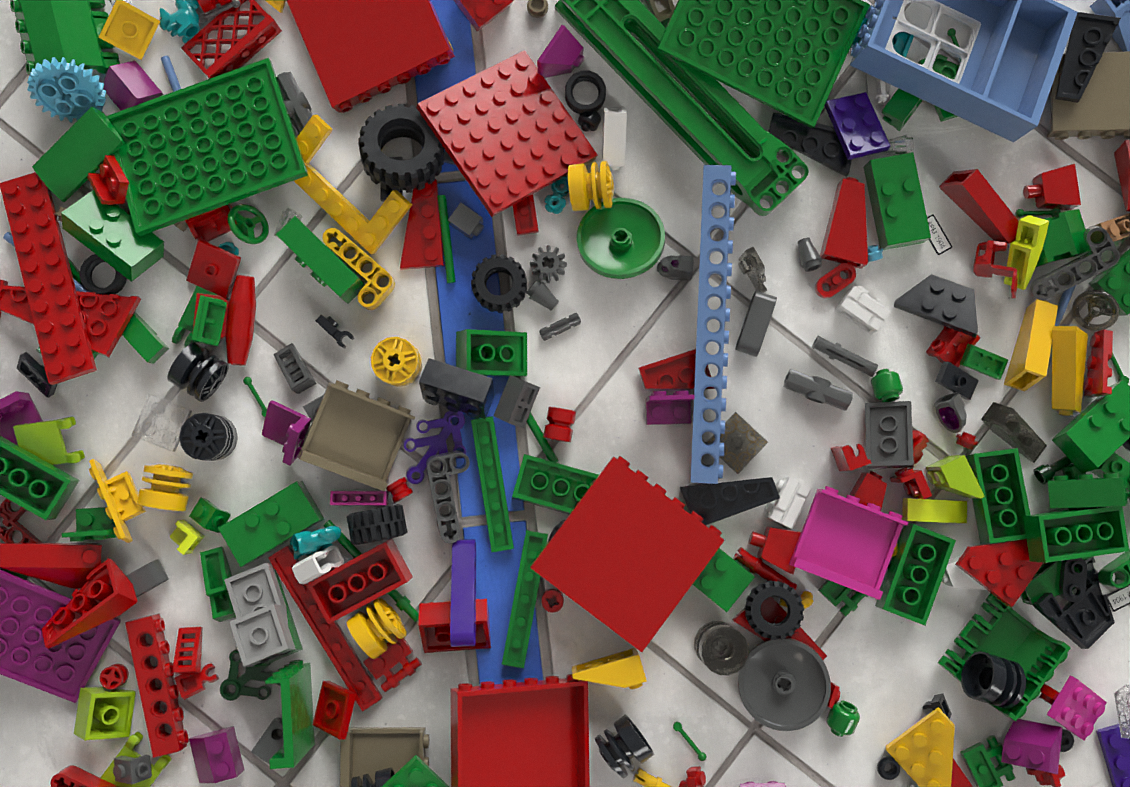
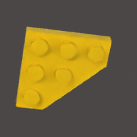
(926, 750)

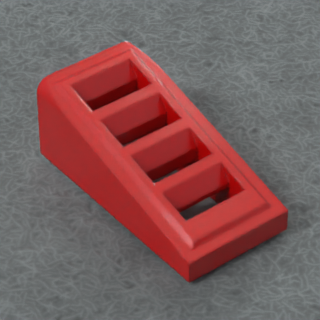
(195, 667)

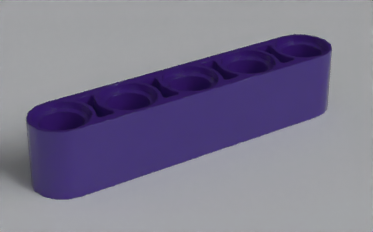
(463, 593)

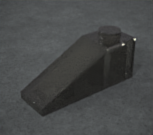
(1014, 430)

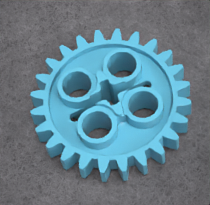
(65, 89)

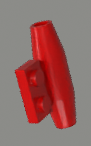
(238, 319)

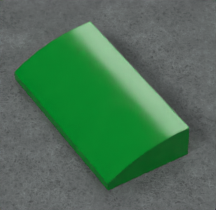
(77, 153)
(551, 484)

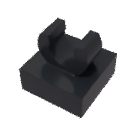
(938, 701)

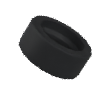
(585, 75)
(86, 277)

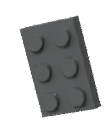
(889, 435)

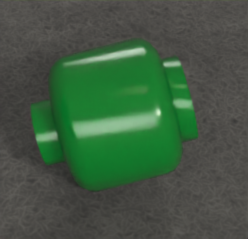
(887, 385)
(843, 718)

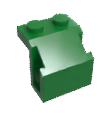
(1063, 238)

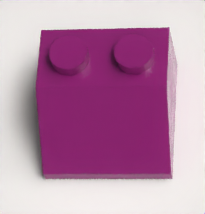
(1033, 746)
(217, 755)

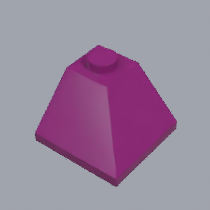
(560, 55)

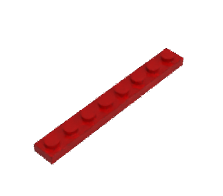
(329, 635)

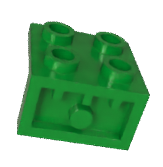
(92, 524)

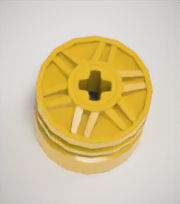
(590, 186)
(408, 368)
(165, 487)
(373, 630)

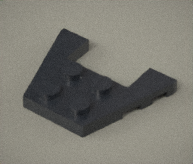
(1081, 620)

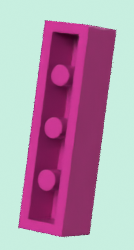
(358, 498)

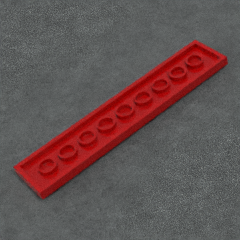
(47, 279)

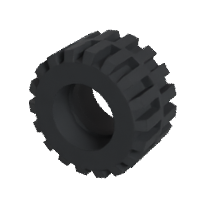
(494, 265)
(376, 524)
(788, 624)

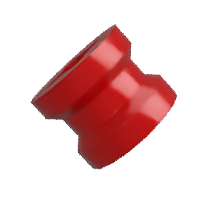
(399, 489)
(553, 596)
(108, 677)

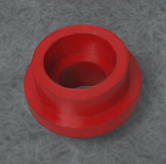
(966, 440)

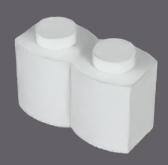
(317, 564)

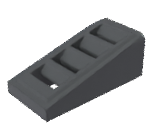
(303, 379)

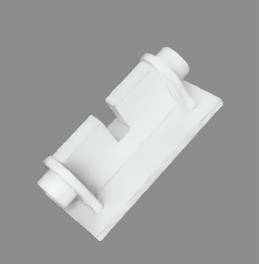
(877, 91)

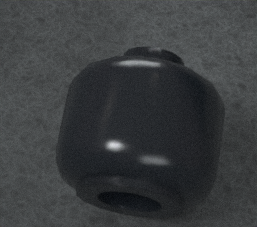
(589, 121)

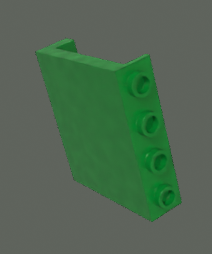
(296, 713)

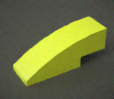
(1026, 249)
(934, 510)

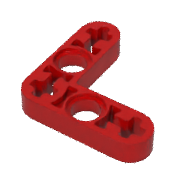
(11, 519)

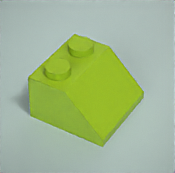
(954, 476)
(104, 713)

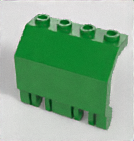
(63, 30)
(1013, 639)

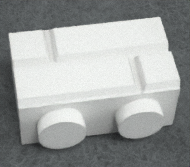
(863, 309)
(789, 506)

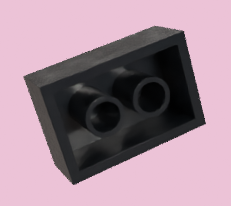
(456, 389)

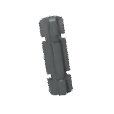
(560, 326)

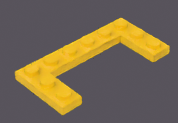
(367, 233)

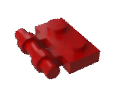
(393, 655)

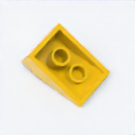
(618, 670)

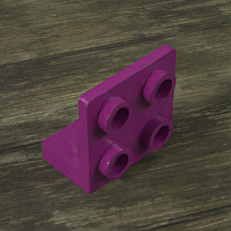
(668, 409)
(16, 410)
(286, 428)

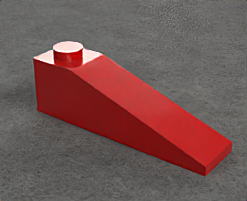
(53, 562)
(98, 601)

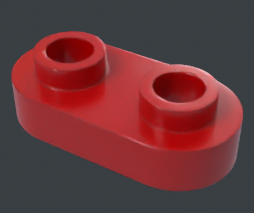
(834, 280)

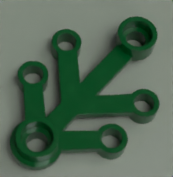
(251, 673)

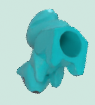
(183, 21)
(311, 542)

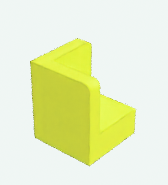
(186, 537)

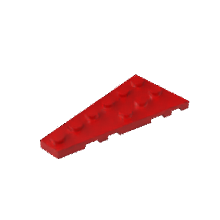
(103, 314)

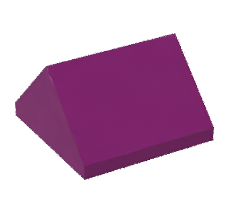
(129, 85)

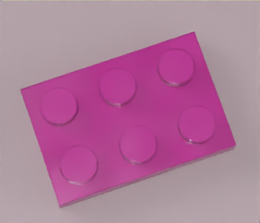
(1077, 708)

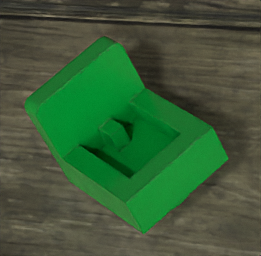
(209, 515)

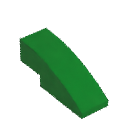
(144, 339)
(215, 571)

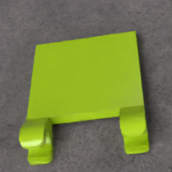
(46, 440)
(128, 751)

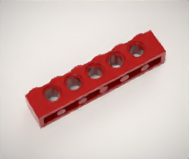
(146, 674)

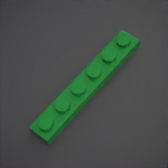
(492, 484)
(524, 601)

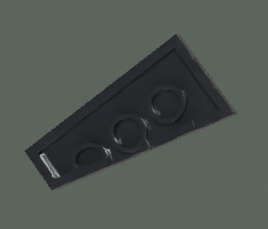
(1083, 52)
(816, 143)
(727, 499)

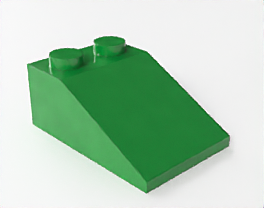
(492, 352)

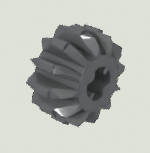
(551, 257)

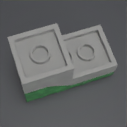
(263, 621)

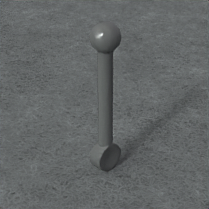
(203, 18)

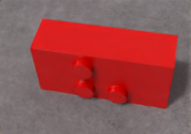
(360, 581)

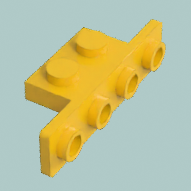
(120, 498)

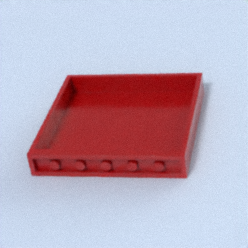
(369, 45)
(628, 553)
(520, 733)

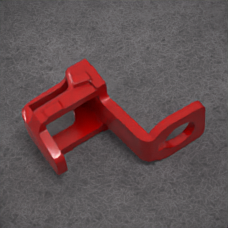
(985, 266)

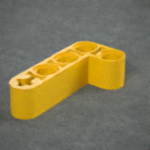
(357, 264)

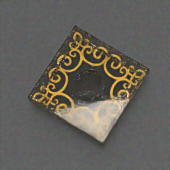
(740, 442)

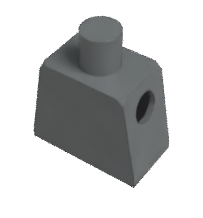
(269, 741)

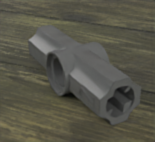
(294, 99)
(818, 389)

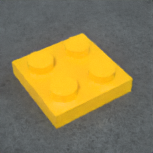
(129, 29)

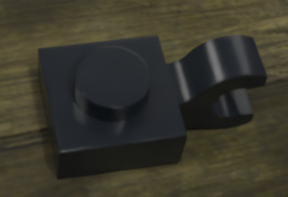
(330, 327)

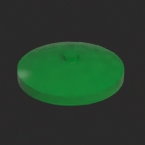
(621, 239)

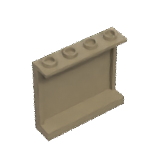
(1103, 106)
(355, 435)
(380, 748)

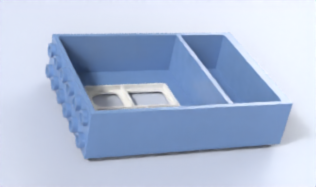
(1001, 71)

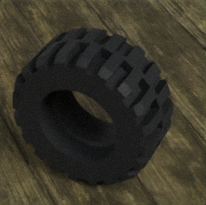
(399, 174)

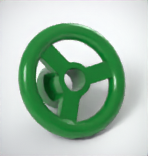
(244, 227)

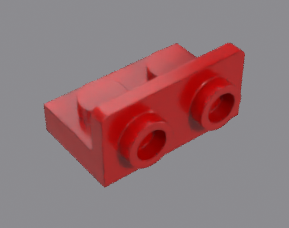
(110, 183)
(950, 346)
(914, 482)

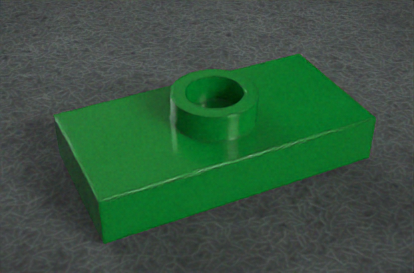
(984, 362)

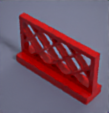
(241, 49)

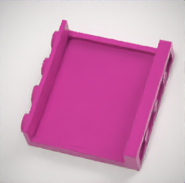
(847, 541)

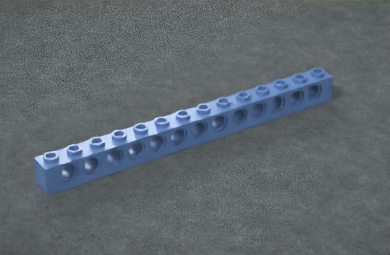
(712, 176)

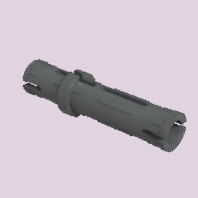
(835, 351)

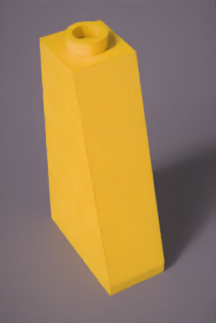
(1032, 346)
(1068, 368)

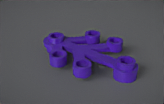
(437, 442)

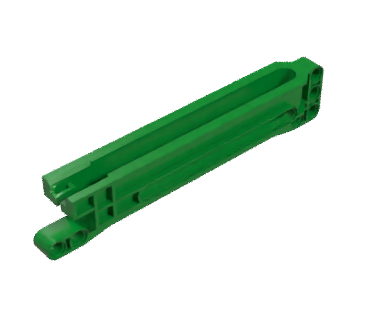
(609, 31)

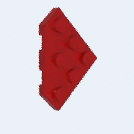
(1000, 568)

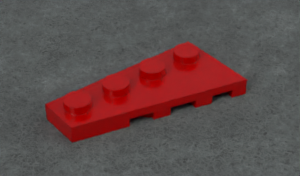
(423, 232)

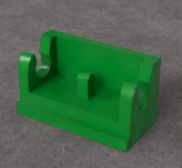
(900, 108)
(209, 321)

